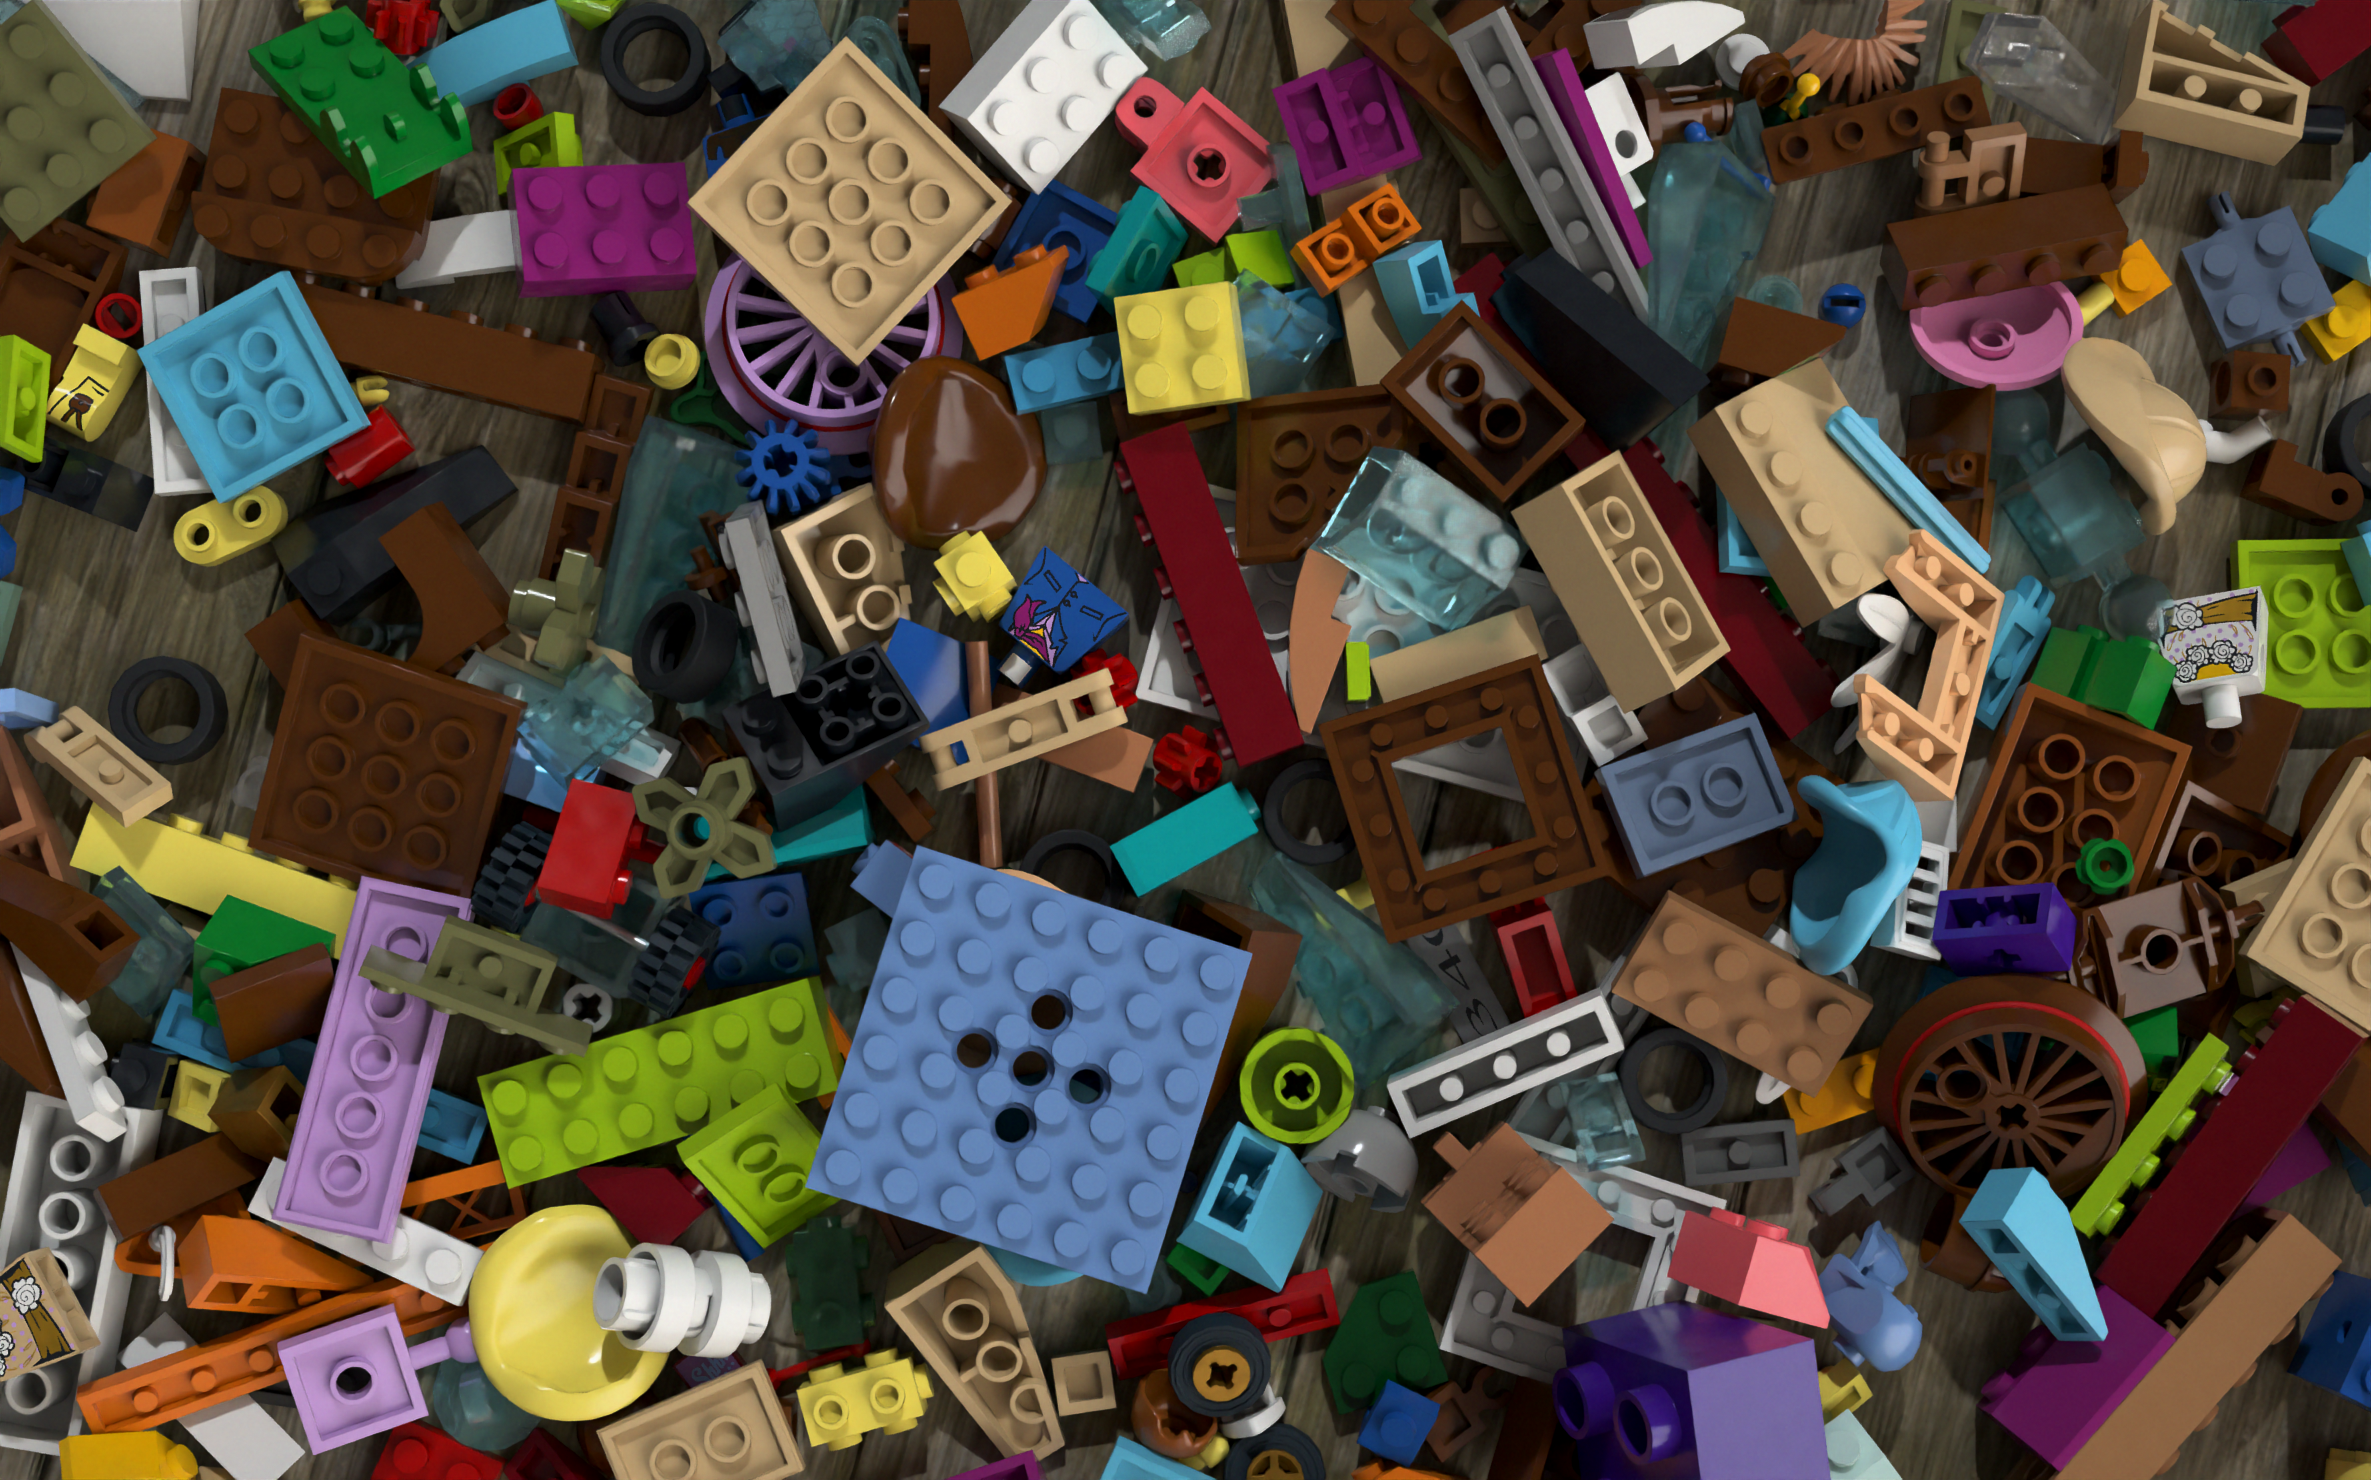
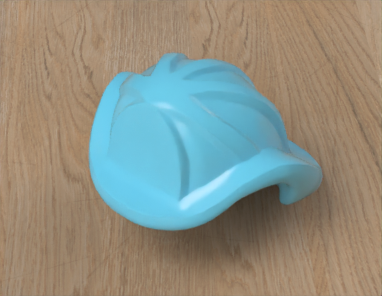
(1856, 871)

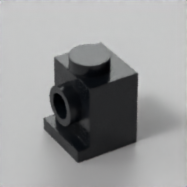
(145, 1073)

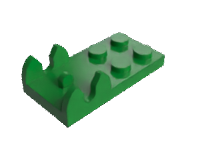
(364, 101)

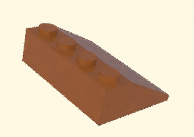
(2053, 785)

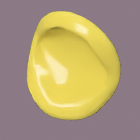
(538, 1322)

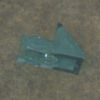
(1601, 1123)

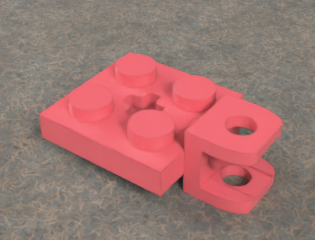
(1173, 141)

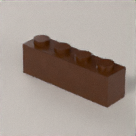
(2003, 246)

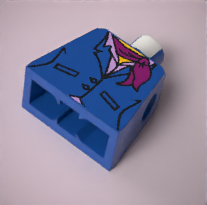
(1056, 620)

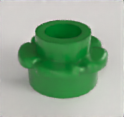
(2119, 859)

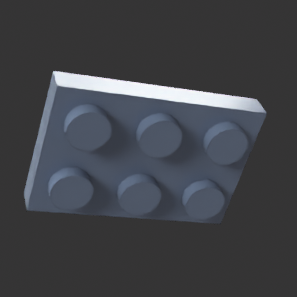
(1696, 795)

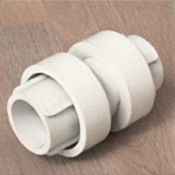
(681, 1300)

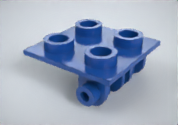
(762, 929)

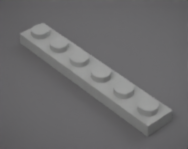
(1546, 157)

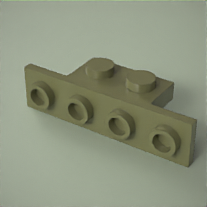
(486, 979)

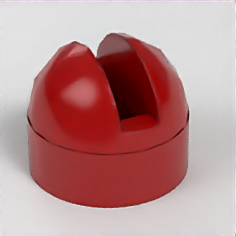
(511, 99)
(110, 325)

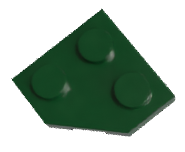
(1381, 1340)

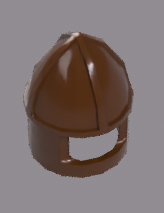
(1953, 1253)

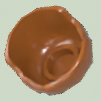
(1166, 1422)

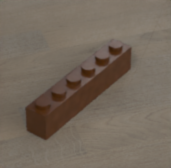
(453, 352)

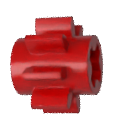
(402, 24)
(1122, 673)
(1187, 762)

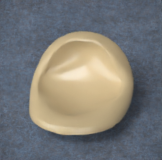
(2141, 424)

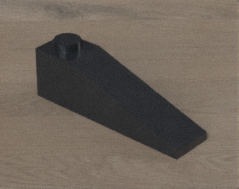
(335, 544)

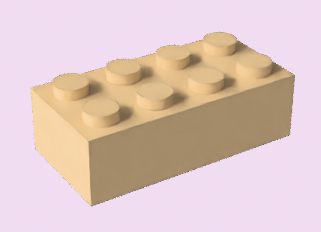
(1621, 582)

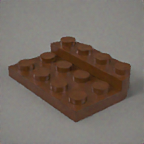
(290, 204)

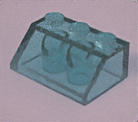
(1422, 539)

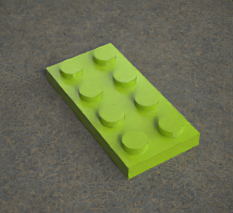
(2166, 1121)

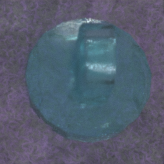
(476, 1410)

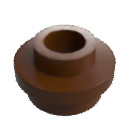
(1766, 79)

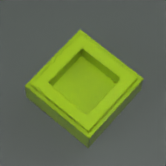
(1356, 672)

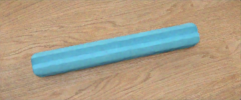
(1903, 486)

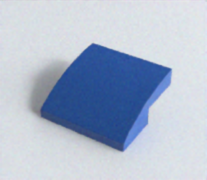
(936, 677)

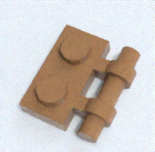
(1986, 168)

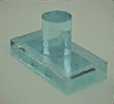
(1282, 204)

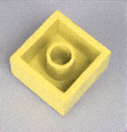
(1182, 348)

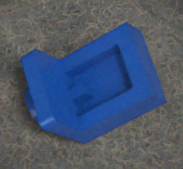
(1397, 1423)

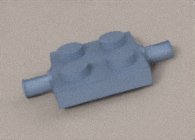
(2256, 279)

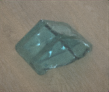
(1278, 336)

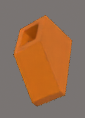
(1010, 304)

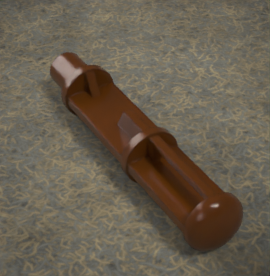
(707, 751)

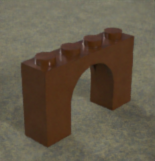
(454, 585)

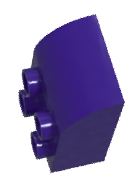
(1691, 1397)

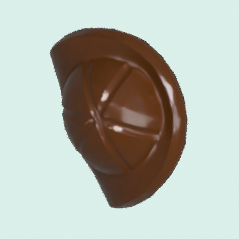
(953, 454)

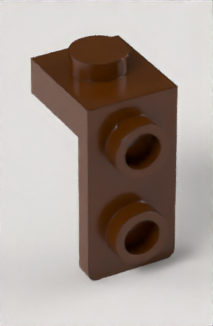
(2068, 165)

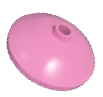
(2000, 338)

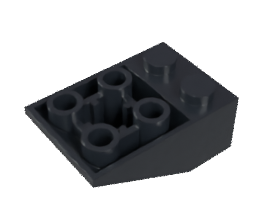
(825, 736)

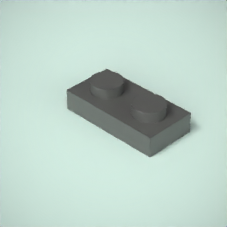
(1739, 1152)

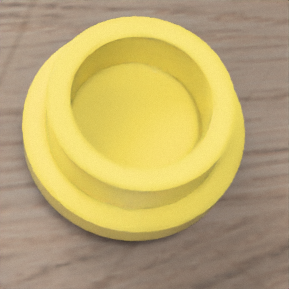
(672, 361)

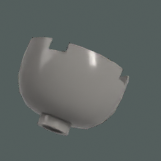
(1366, 1158)

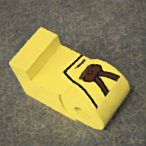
(93, 384)

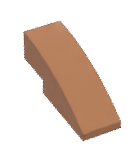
(1313, 636)
(1108, 757)
(26, 822)

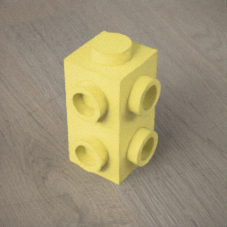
(974, 578)
(875, 1395)

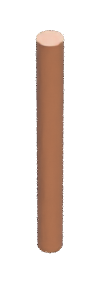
(985, 786)

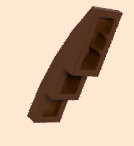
(592, 494)

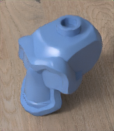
(1862, 1307)

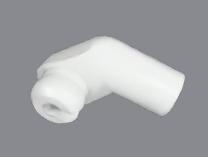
(2232, 446)

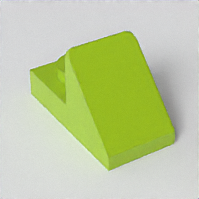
(539, 144)
(1256, 251)
(23, 397)

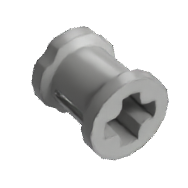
(609, 1008)

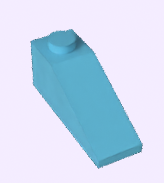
(2037, 1250)

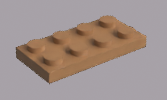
(1741, 994)

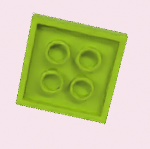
(2314, 621)

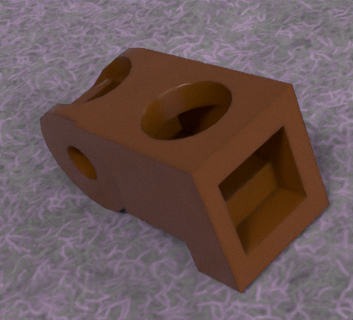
(2298, 489)

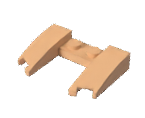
(1964, 609)

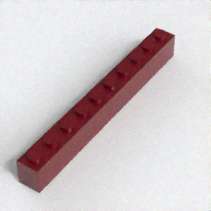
(1766, 649)

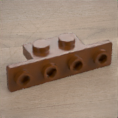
(1872, 130)

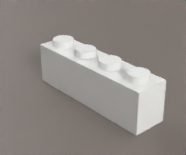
(1505, 1062)

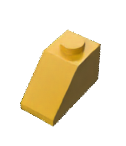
(125, 1457)

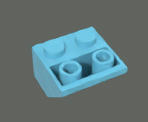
(1252, 1207)

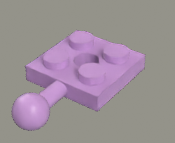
(379, 1346)

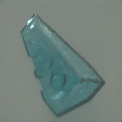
(1701, 227)
(666, 486)
(1370, 994)

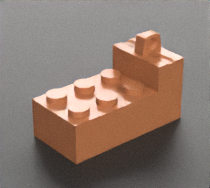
(1514, 1209)

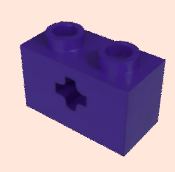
(2005, 929)

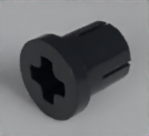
(623, 328)

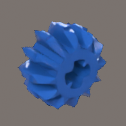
(804, 465)

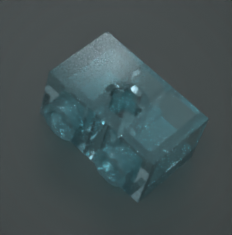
(579, 750)

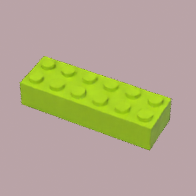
(660, 1081)

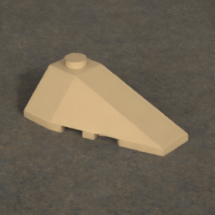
(844, 570)
(976, 1338)

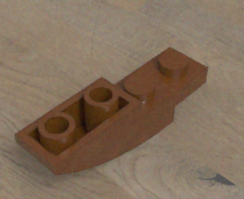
(937, 34)

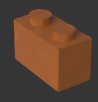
(148, 195)

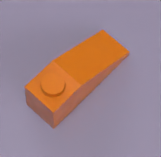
(258, 1269)

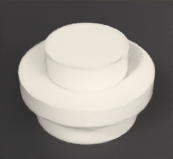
(1735, 55)

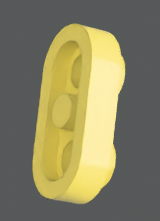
(228, 528)

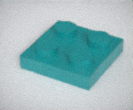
(1138, 251)

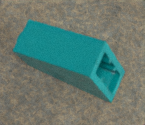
(1187, 838)

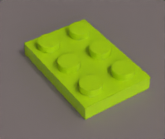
(760, 1164)

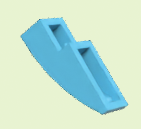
(501, 54)
(1418, 288)

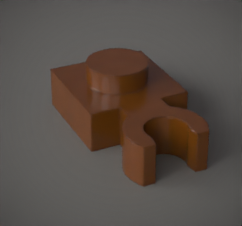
(1459, 1411)

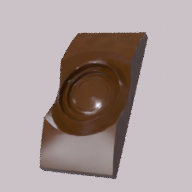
(55, 287)

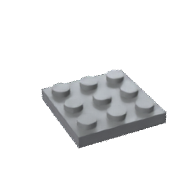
(763, 598)

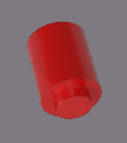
(370, 451)

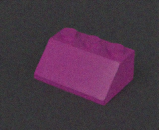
(2069, 1388)

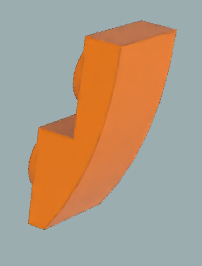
(1355, 240)

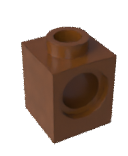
(2249, 386)

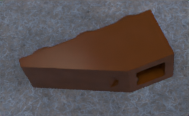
(63, 930)

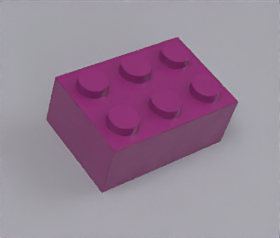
(601, 229)

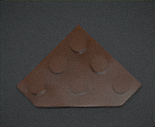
(1299, 462)

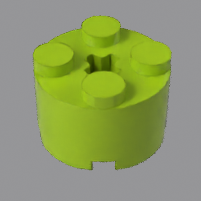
(1288, 1117)

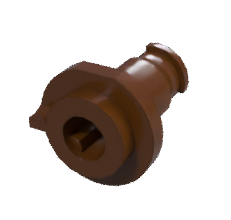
(1671, 108)

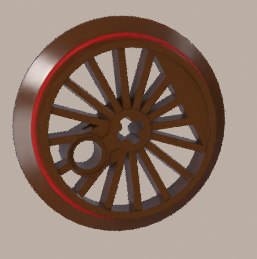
(2004, 1097)

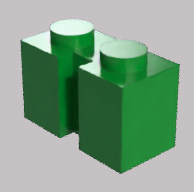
(2111, 676)

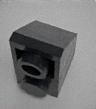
(88, 483)

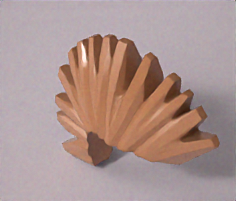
(1862, 62)

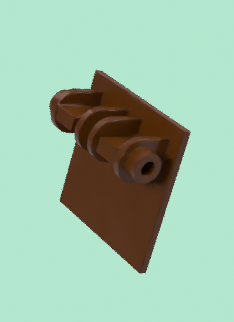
(1952, 442)

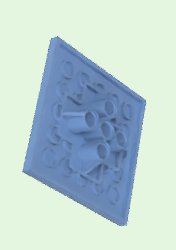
(1085, 1179)

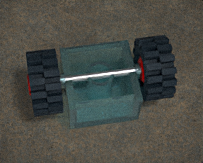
(644, 953)

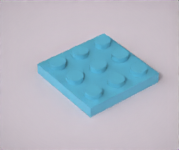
(254, 387)

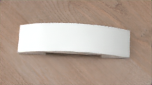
(462, 248)

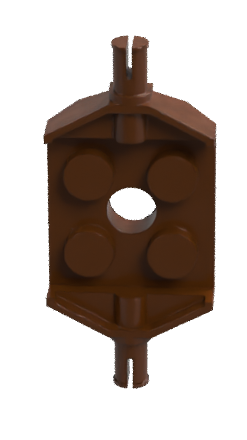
(2198, 938)

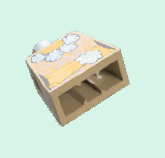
(39, 1316)

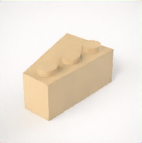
(2204, 94)

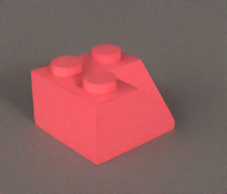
(1749, 1265)

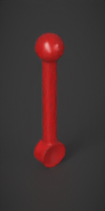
(856, 1350)

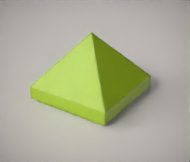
(591, 12)

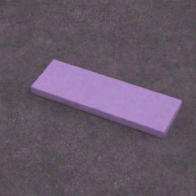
(368, 1073)

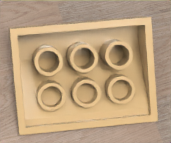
(1799, 493)

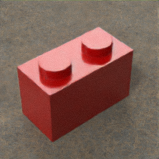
(592, 850)

